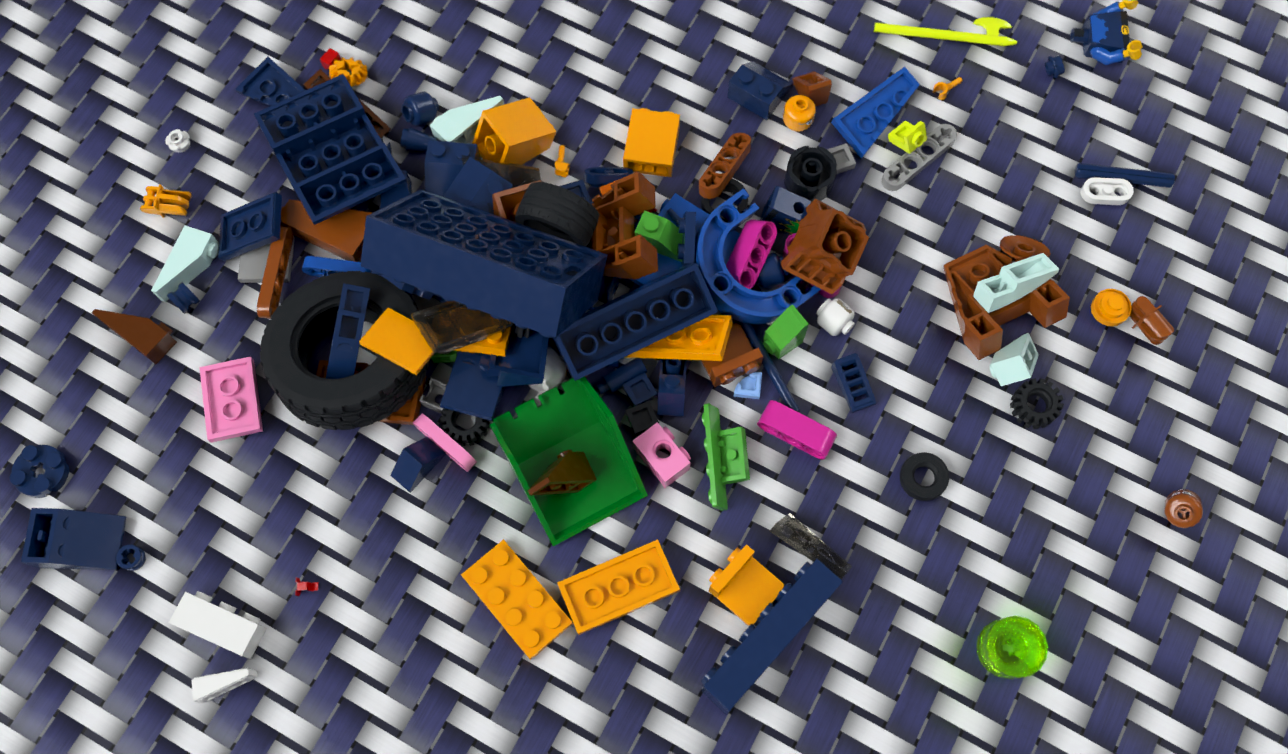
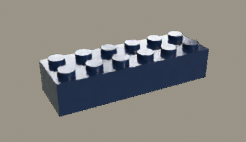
(635, 320)
(770, 637)

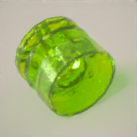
(1028, 647)

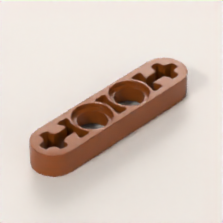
(729, 166)
(274, 274)

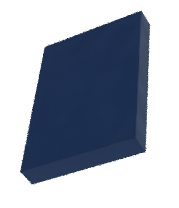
(250, 226)

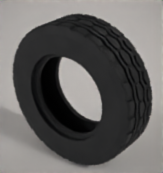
(298, 327)

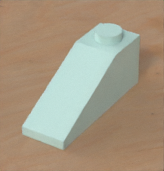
(461, 123)
(187, 260)

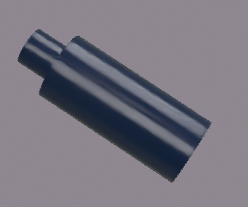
(615, 379)

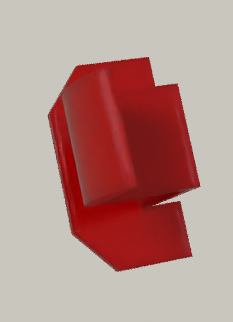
(305, 586)

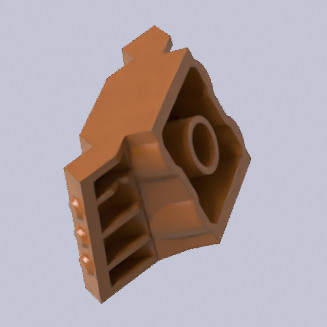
(825, 247)

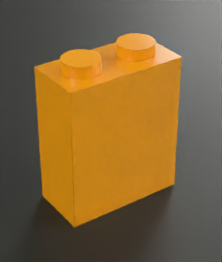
(651, 142)

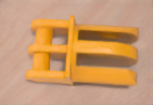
(165, 201)

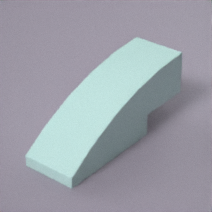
(1014, 282)

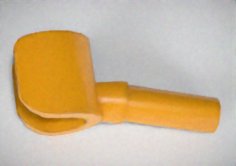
(946, 87)
(562, 168)

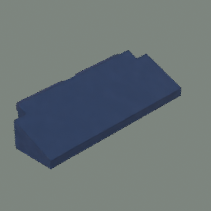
(522, 363)

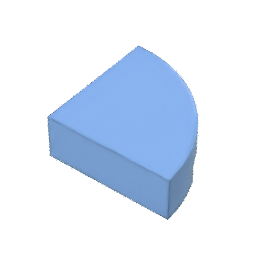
(749, 386)

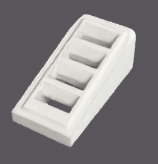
(214, 685)

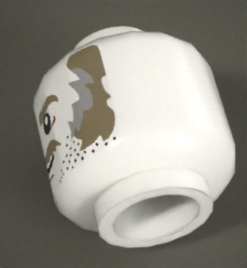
(835, 317)

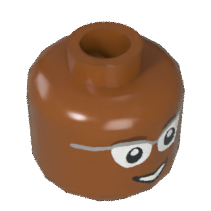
(1185, 500)

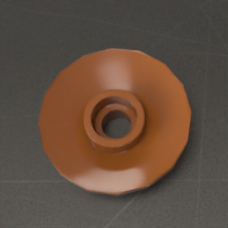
(1022, 247)

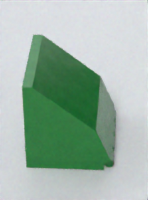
(575, 423)

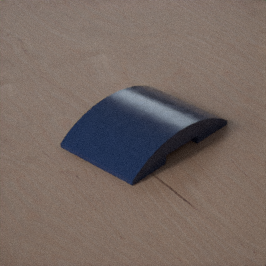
(329, 149)

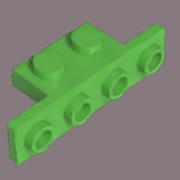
(726, 456)

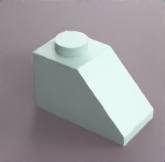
(1014, 361)

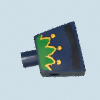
(785, 210)

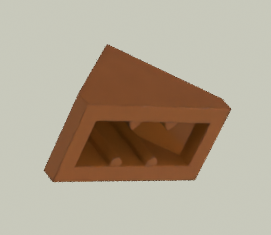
(813, 86)

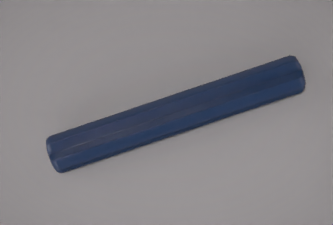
(1133, 176)

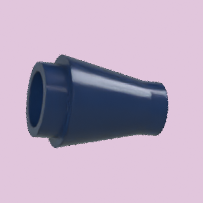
(415, 140)

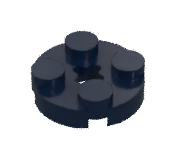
(25, 466)

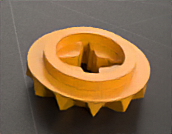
(358, 70)

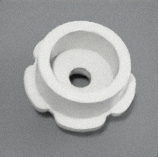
(181, 144)

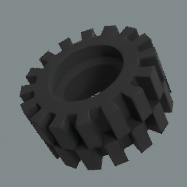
(1050, 397)
(463, 436)

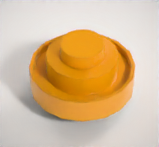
(1111, 307)

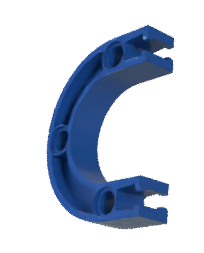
(734, 299)

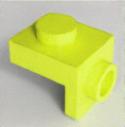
(908, 136)

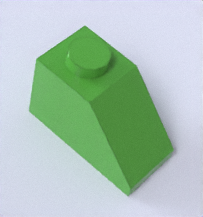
(660, 234)
(785, 332)

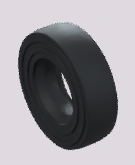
(930, 461)

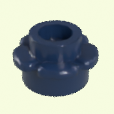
(1054, 66)

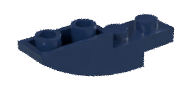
(347, 331)

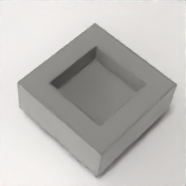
(843, 158)

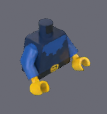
(1107, 35)

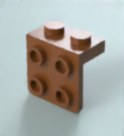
(737, 359)

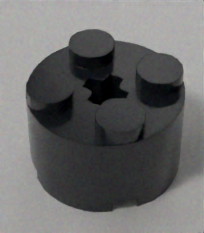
(811, 173)

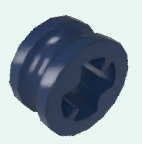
(122, 559)

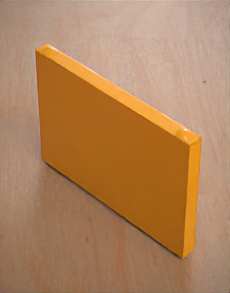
(398, 341)

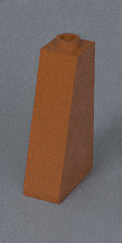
(338, 235)

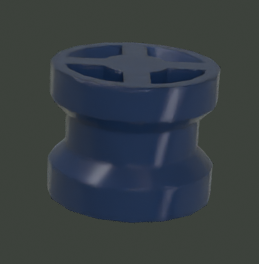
(183, 297)

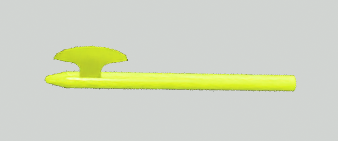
(991, 37)

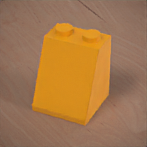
(513, 132)

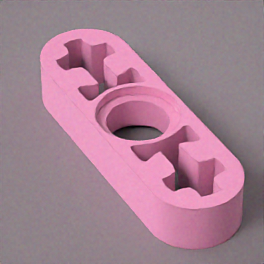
(445, 442)

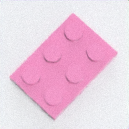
(230, 399)

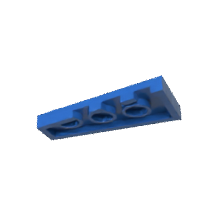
(872, 113)

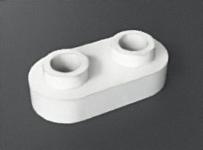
(1105, 191)

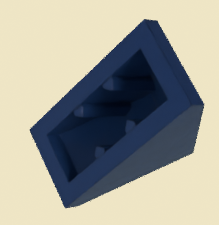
(416, 463)

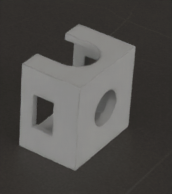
(436, 388)

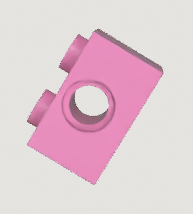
(666, 469)

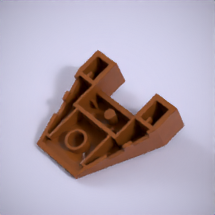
(614, 235)
(982, 329)

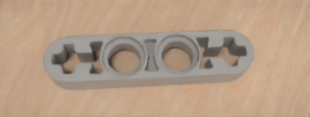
(920, 158)

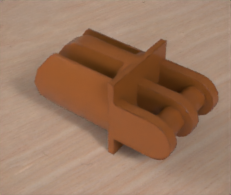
(1150, 320)

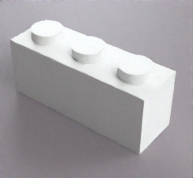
(218, 624)

